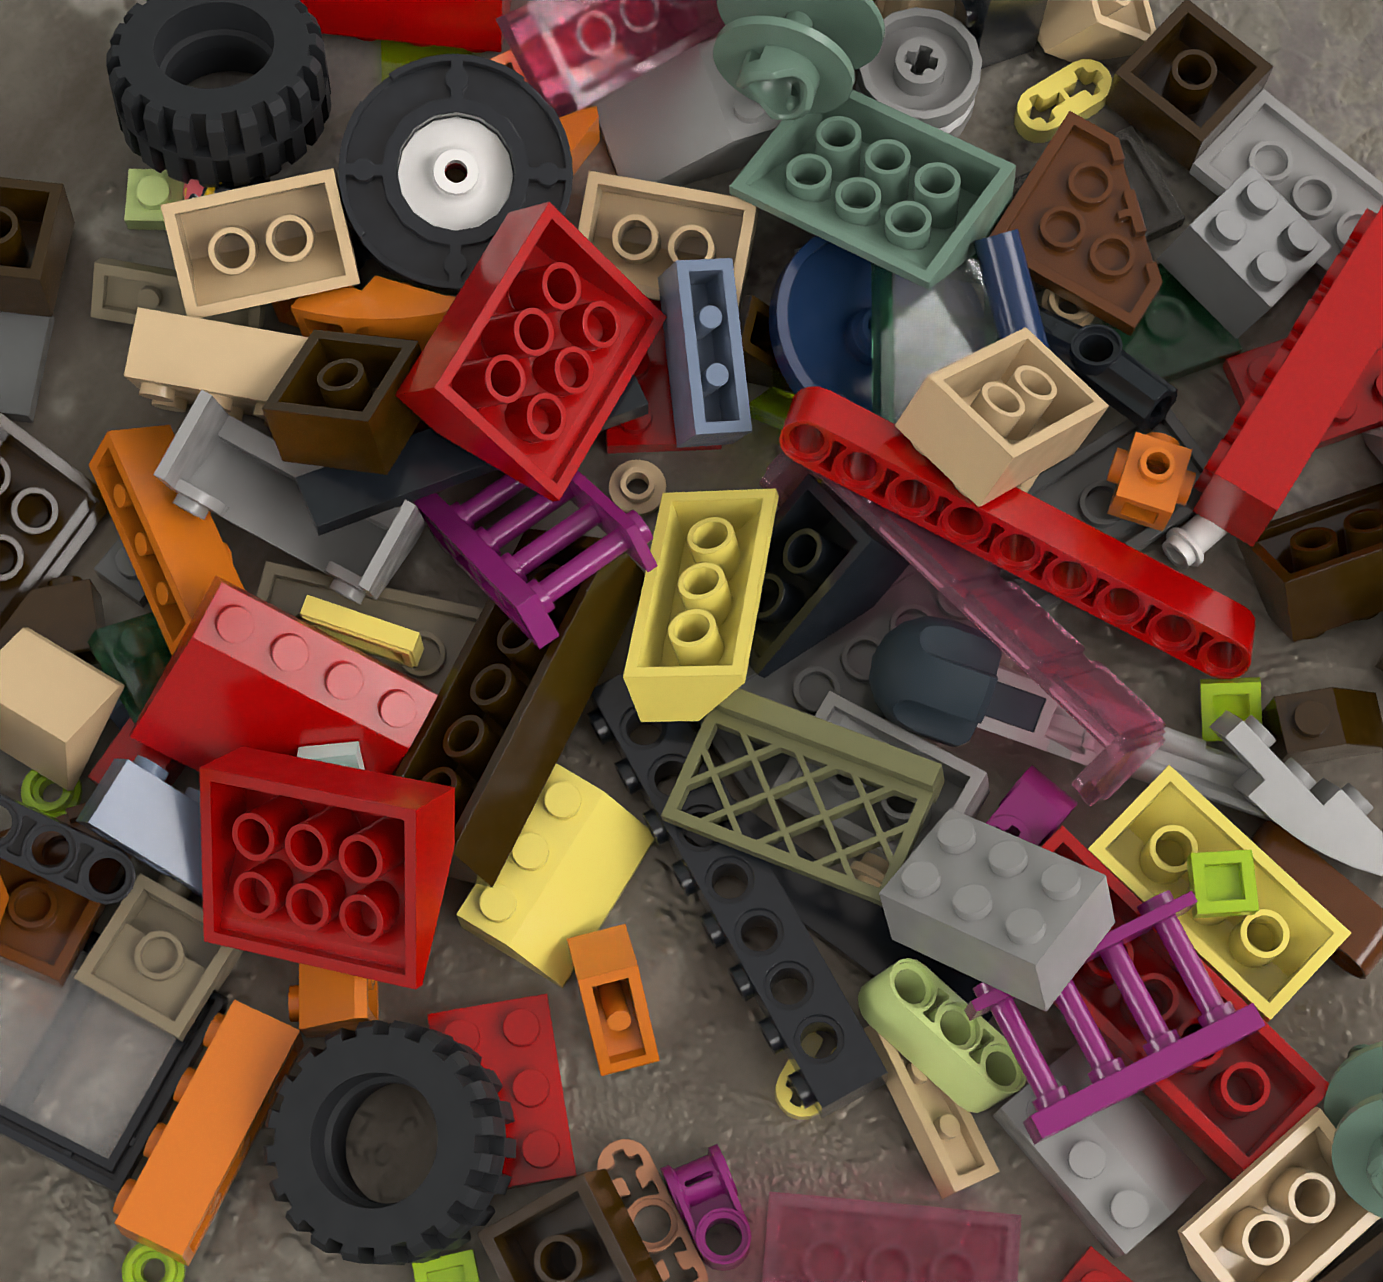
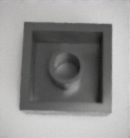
(1244, 252)

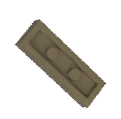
(126, 285)

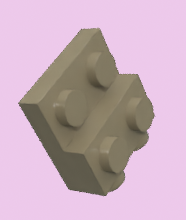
(157, 957)

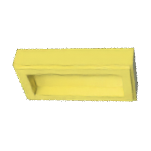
(364, 631)

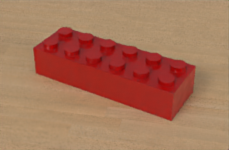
(1299, 390)
(1225, 1103)

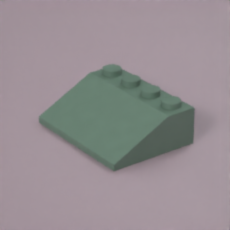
(881, 187)

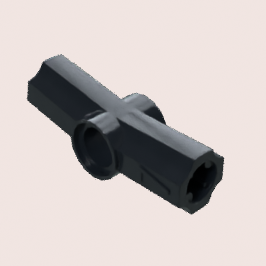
(1111, 372)

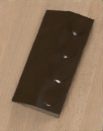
(1321, 564)

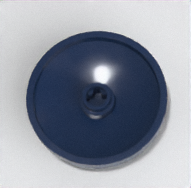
(824, 321)

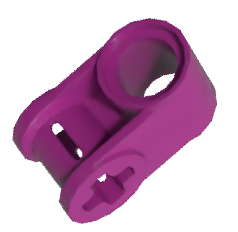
(1033, 808)
(708, 1204)

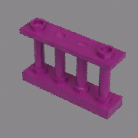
(505, 576)
(1164, 1048)

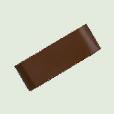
(1334, 892)

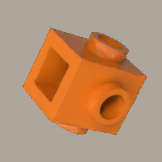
(1150, 479)

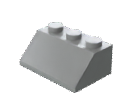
(1110, 1168)

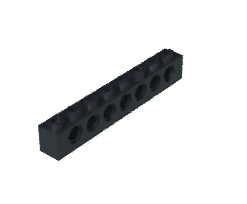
(825, 1082)

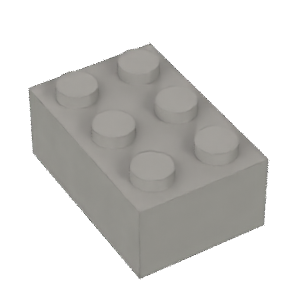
(998, 908)

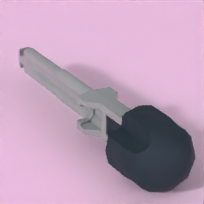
(948, 681)

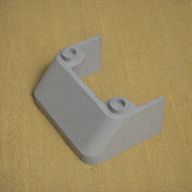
(241, 477)

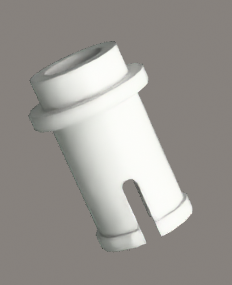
(1188, 544)

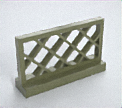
(823, 745)

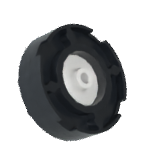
(438, 119)

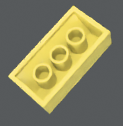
(699, 602)
(1256, 955)

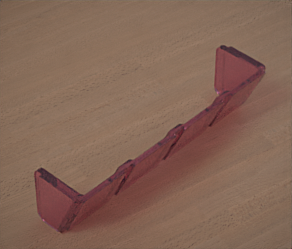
(1020, 630)

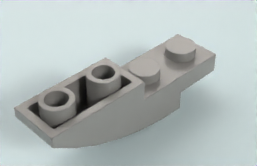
(1320, 815)

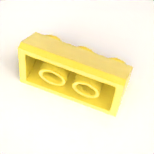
(559, 876)

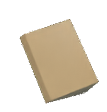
(52, 706)

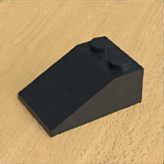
(818, 574)

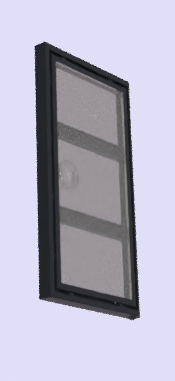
(86, 1074)

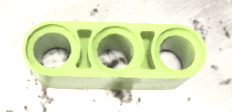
(934, 1033)

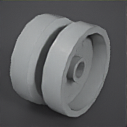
(925, 69)

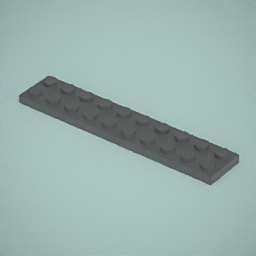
(845, 657)

